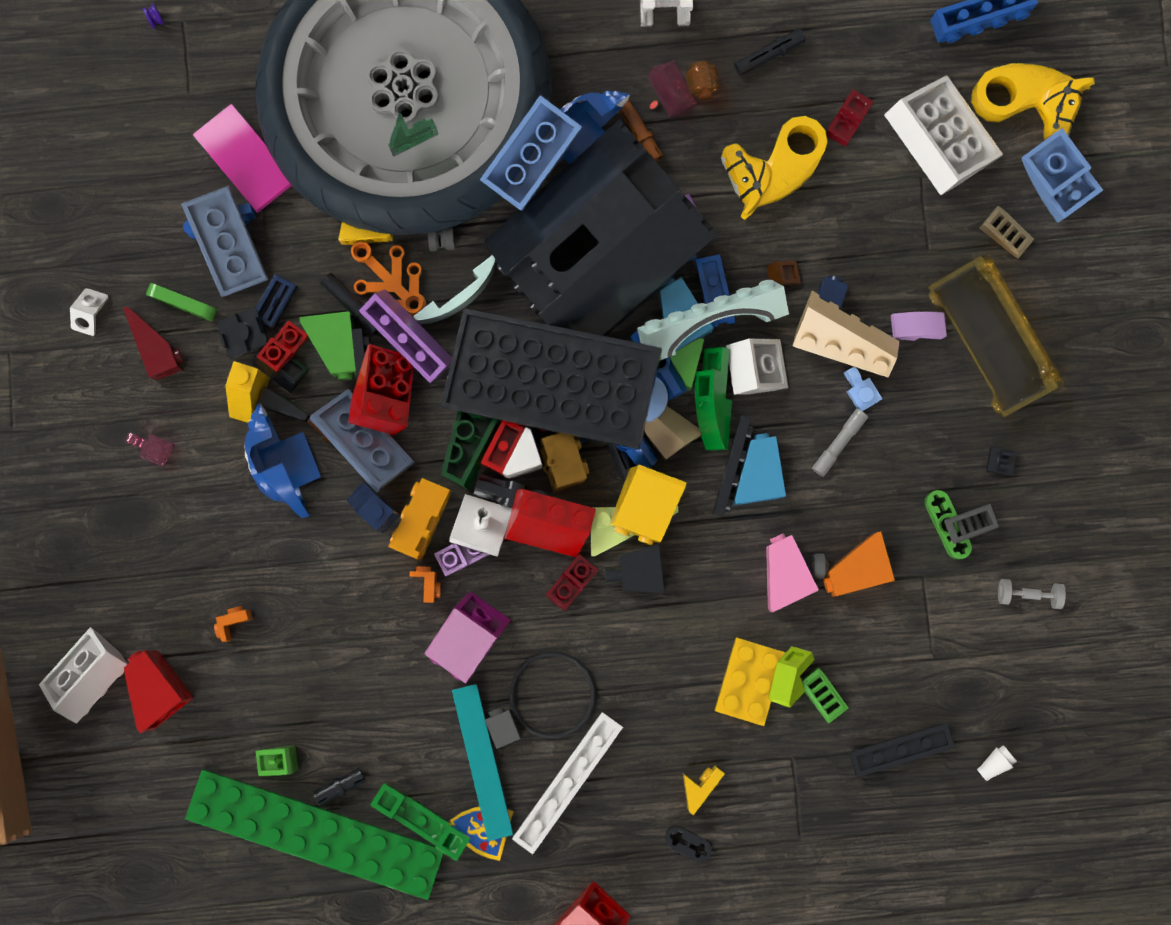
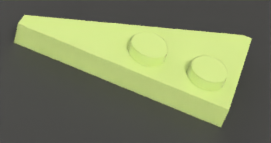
(603, 534)

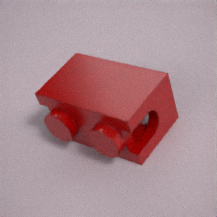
(502, 446)

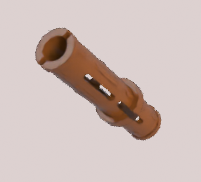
(639, 130)

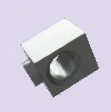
(502, 727)

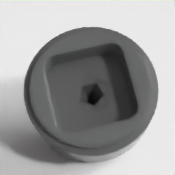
(819, 566)

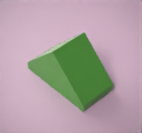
(686, 361)
(277, 761)

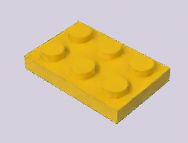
(748, 681)

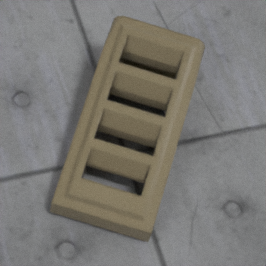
(1006, 219)

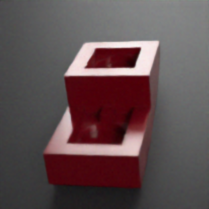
(849, 117)

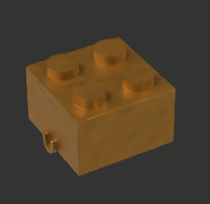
(565, 464)

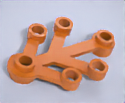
(393, 282)

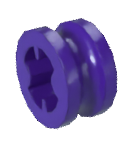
(153, 15)

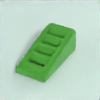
(810, 678)

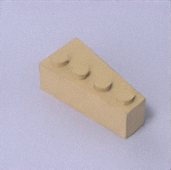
(844, 338)

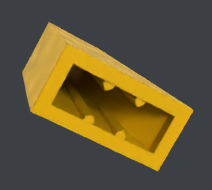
(244, 390)

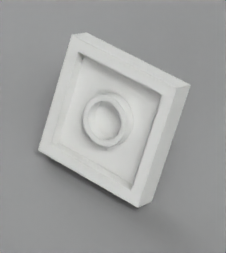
(480, 525)

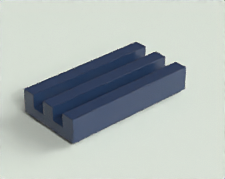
(283, 305)

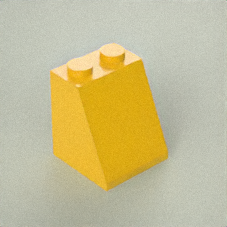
(646, 504)

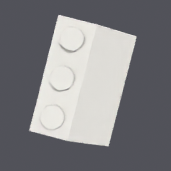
(83, 676)

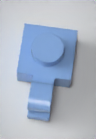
(863, 392)

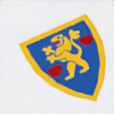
(472, 825)

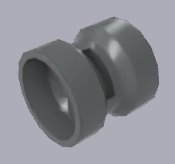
(447, 239)

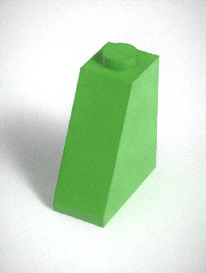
(333, 341)

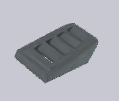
(988, 518)

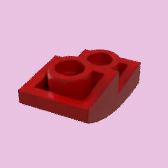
(283, 346)

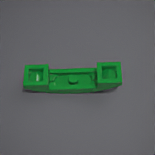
(421, 820)

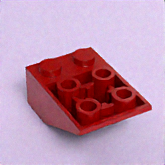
(382, 391)

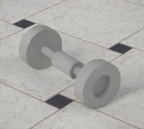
(1057, 593)

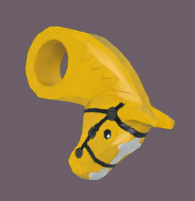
(1031, 85)
(765, 182)

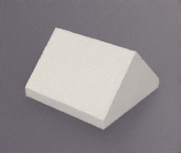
(524, 458)

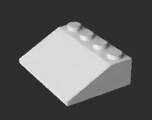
(943, 134)

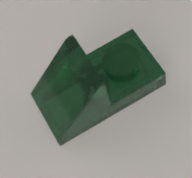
(405, 139)

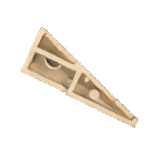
(670, 433)

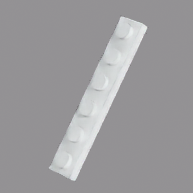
(567, 783)

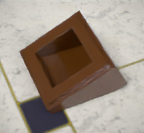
(784, 273)

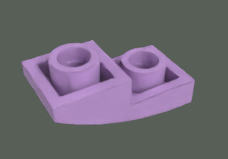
(918, 325)
(457, 557)

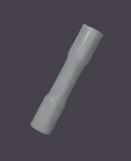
(830, 455)

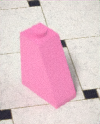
(786, 573)

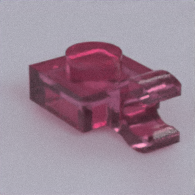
(153, 449)

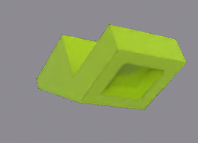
(787, 682)

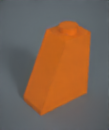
(861, 568)

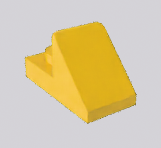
(697, 793)

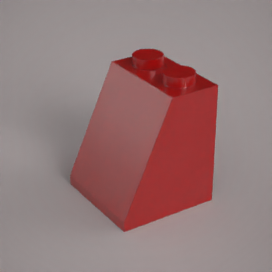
(153, 689)
(594, 908)

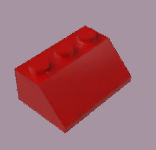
(549, 522)

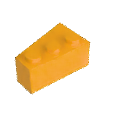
(420, 519)

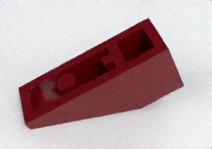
(156, 352)

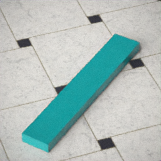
(482, 762)

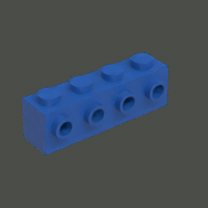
(976, 15)

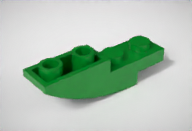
(710, 399)

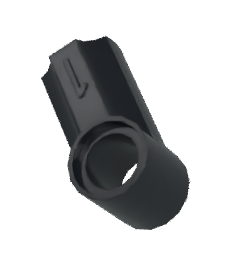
(497, 490)

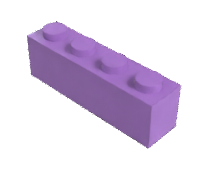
(406, 335)

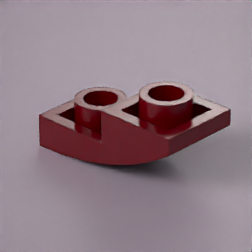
(571, 582)

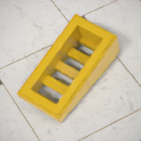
(350, 235)

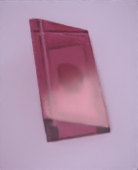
(671, 88)

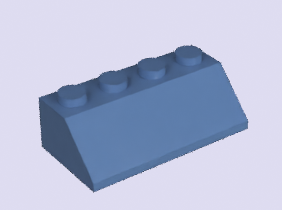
(531, 153)

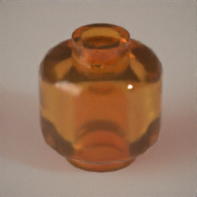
(702, 79)

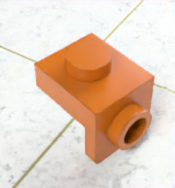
(432, 588)
(234, 616)

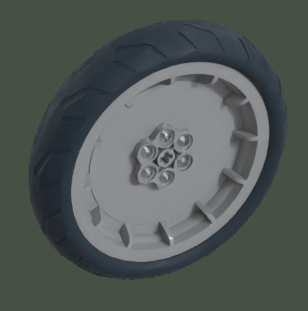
(333, 139)

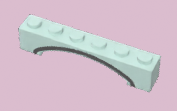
(764, 301)

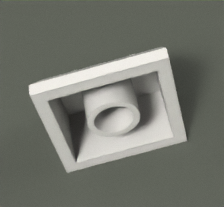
(757, 366)

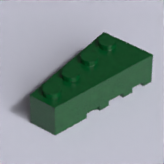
(467, 447)

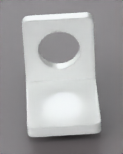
(87, 307)

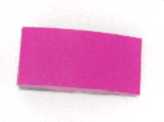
(242, 157)

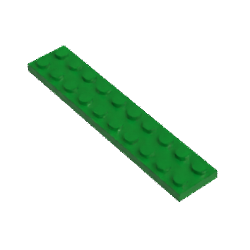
(314, 834)

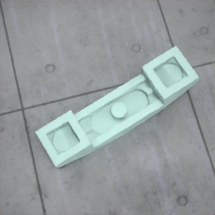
(432, 313)

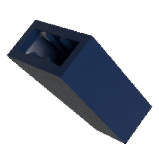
(373, 508)

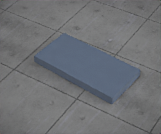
(225, 241)
(369, 451)

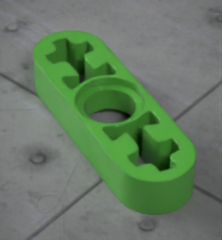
(181, 302)
(933, 510)

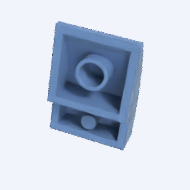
(1060, 175)

